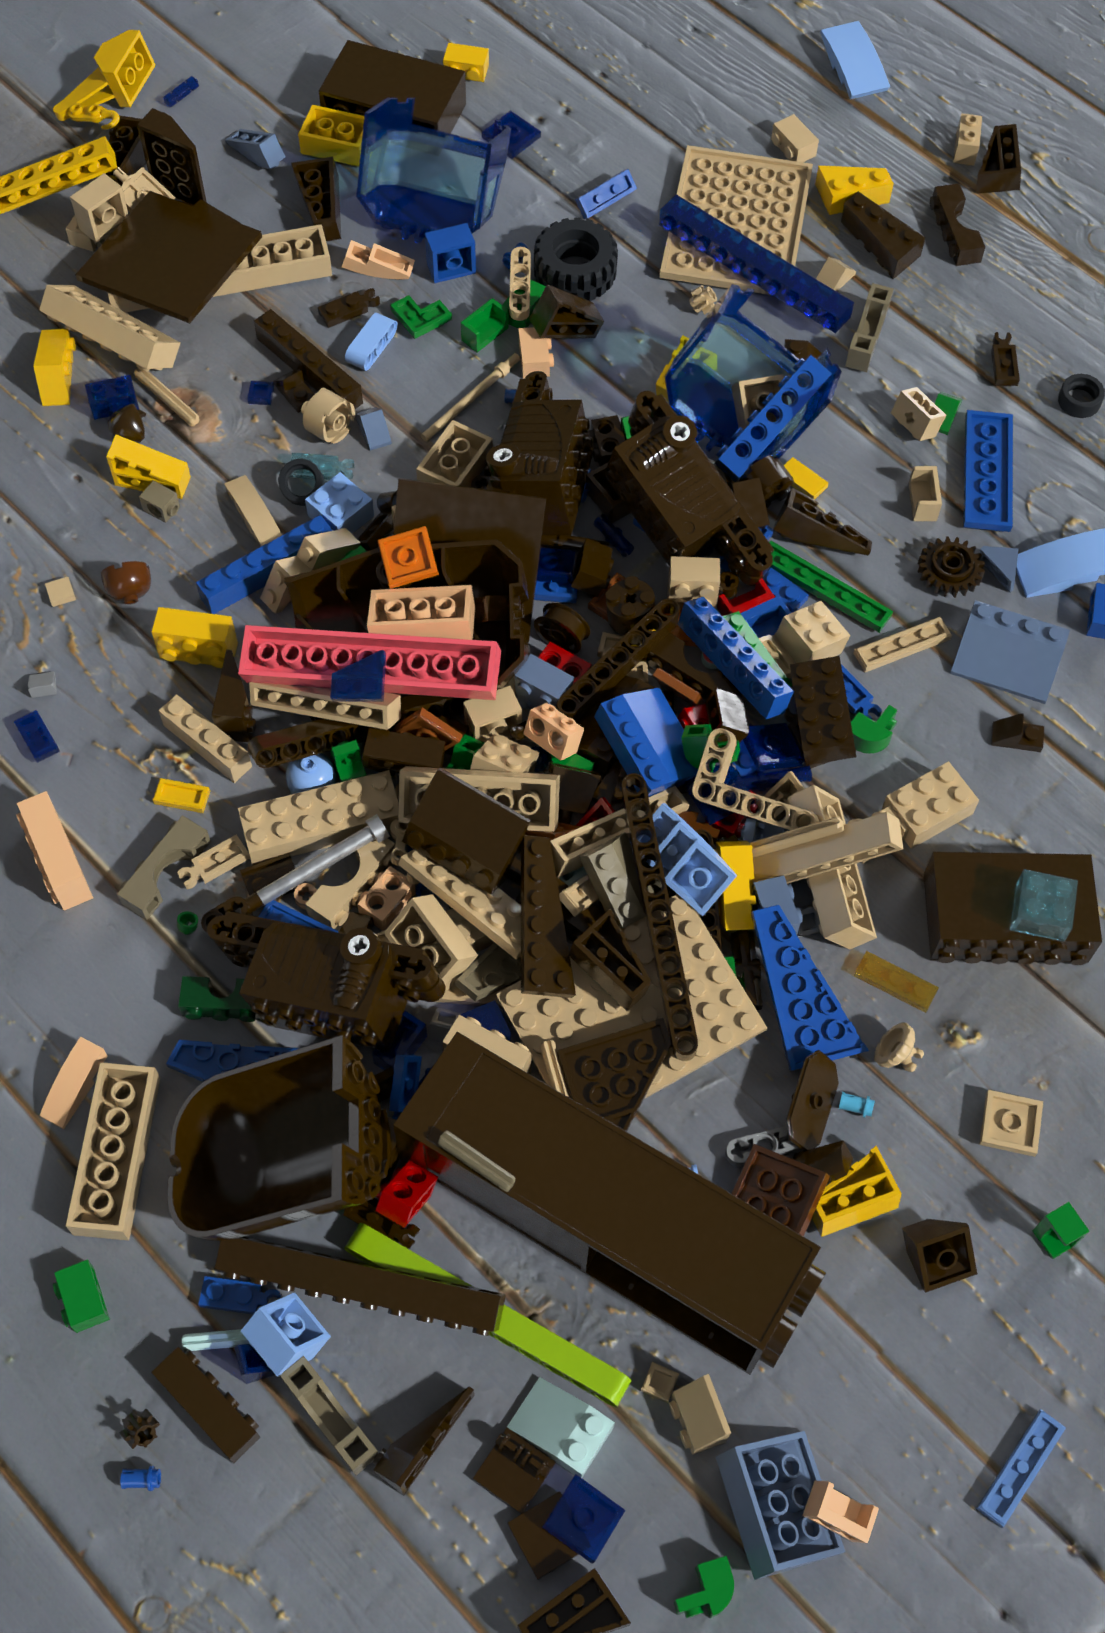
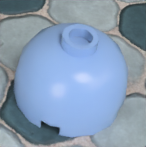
(310, 773)

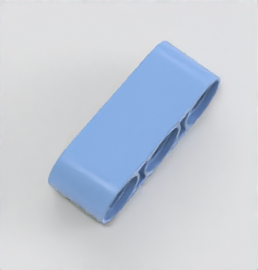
(371, 341)

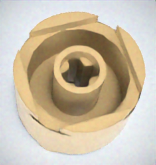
(328, 416)

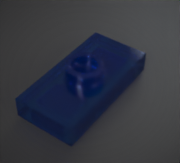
(36, 736)

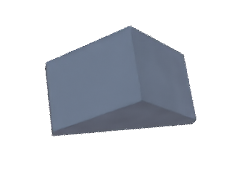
(373, 428)
(1001, 563)

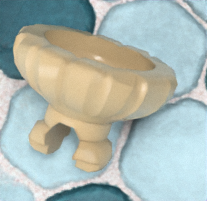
(898, 1048)

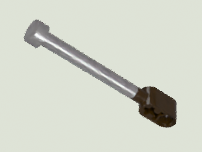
(373, 831)

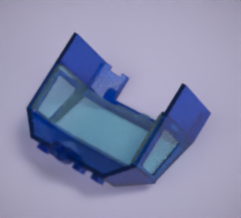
(425, 176)
(732, 350)

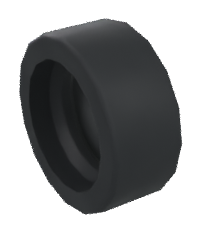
(1082, 382)
(286, 471)

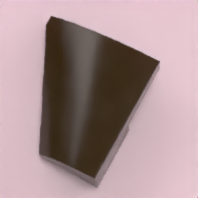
(831, 1158)

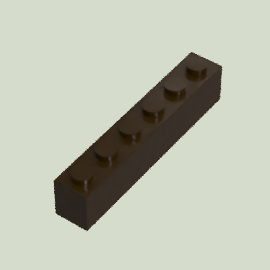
(304, 356)

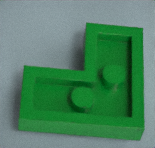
(418, 320)

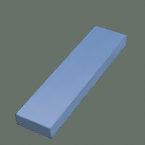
(1021, 1468)

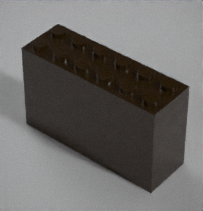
(371, 74)
(973, 905)

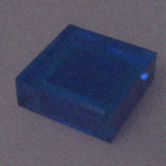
(260, 393)

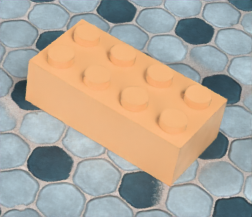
(423, 612)
(53, 851)

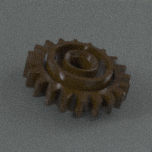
(951, 567)

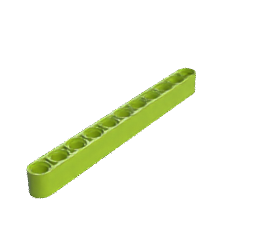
(514, 1330)

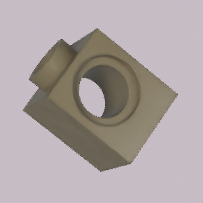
(159, 501)

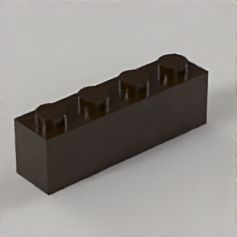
(206, 1404)

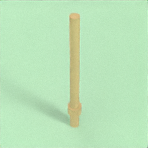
(500, 371)

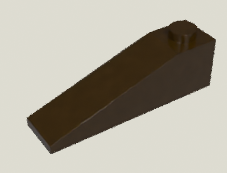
(806, 523)
(411, 1452)

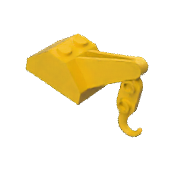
(121, 73)

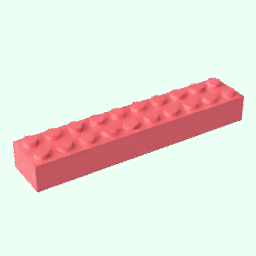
(412, 662)

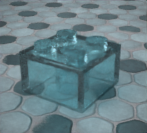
(1044, 905)

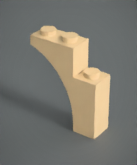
(314, 553)

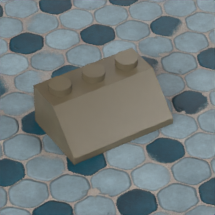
(615, 879)

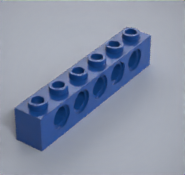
(814, 374)
(735, 658)

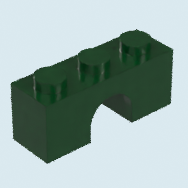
(198, 1002)

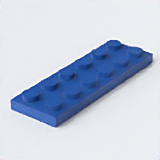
(988, 471)

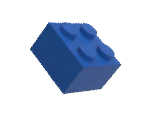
(450, 253)

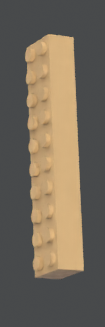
(273, 261)

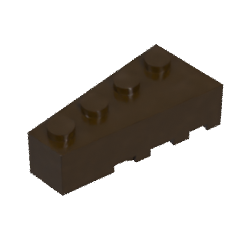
(127, 147)
(320, 190)
(882, 233)

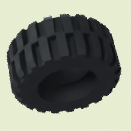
(582, 240)

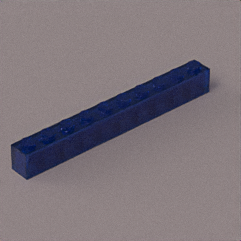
(756, 263)

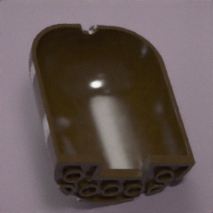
(278, 1143)

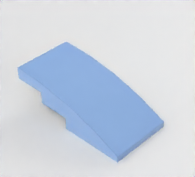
(855, 59)
(1062, 563)
(688, 861)

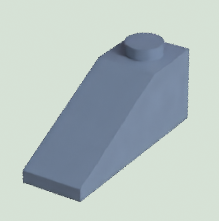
(258, 147)

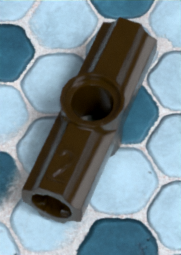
(747, 965)

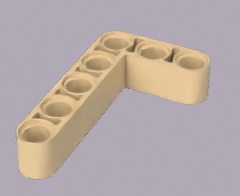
(744, 798)

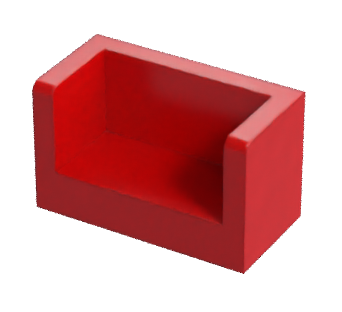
(745, 601)

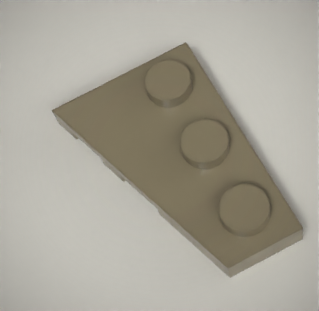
(490, 973)

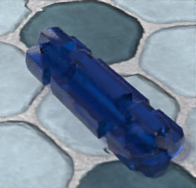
(181, 91)

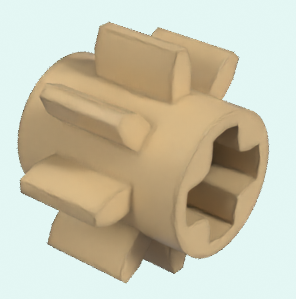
(703, 299)

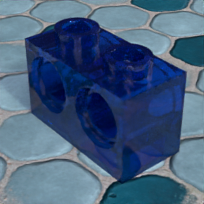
(110, 395)

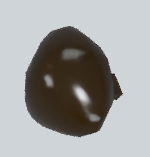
(127, 423)

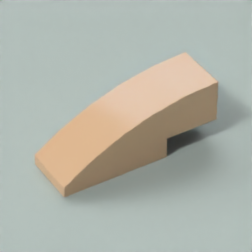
(377, 262)
(73, 1082)

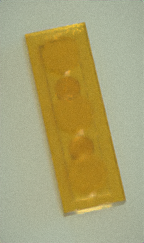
(896, 981)

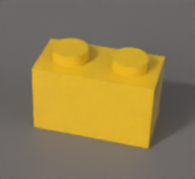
(469, 59)

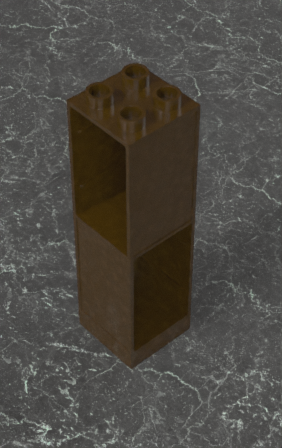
(613, 1205)

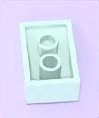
(561, 1426)

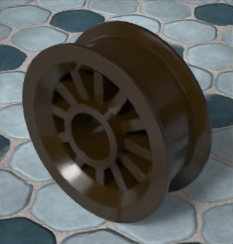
(562, 627)

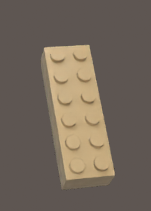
(109, 327)
(526, 793)
(317, 816)
(840, 892)
(113, 1152)

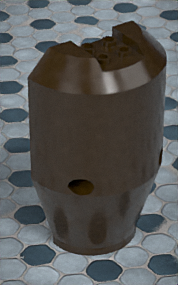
(340, 593)

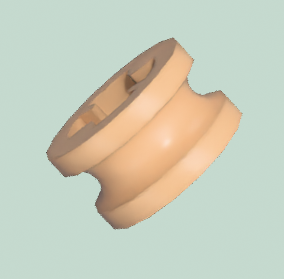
(304, 887)

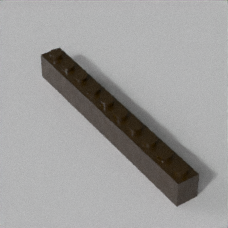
(361, 1282)

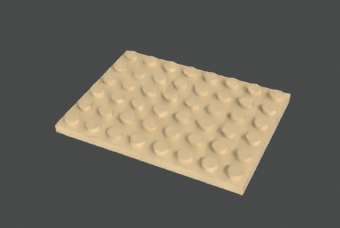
(748, 193)
(718, 1002)

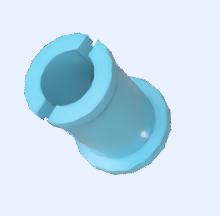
(857, 1104)

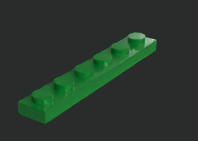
(830, 589)

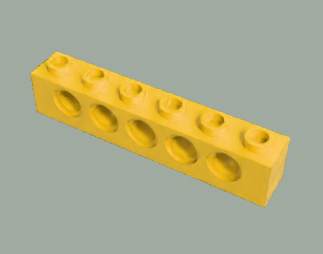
(56, 174)

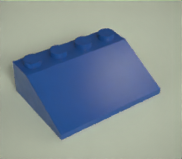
(646, 738)

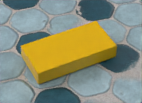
(805, 479)
(181, 795)

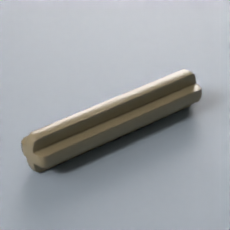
(476, 1161)

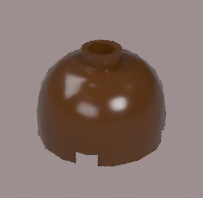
(127, 582)

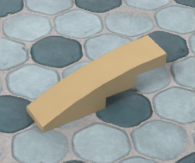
(253, 510)

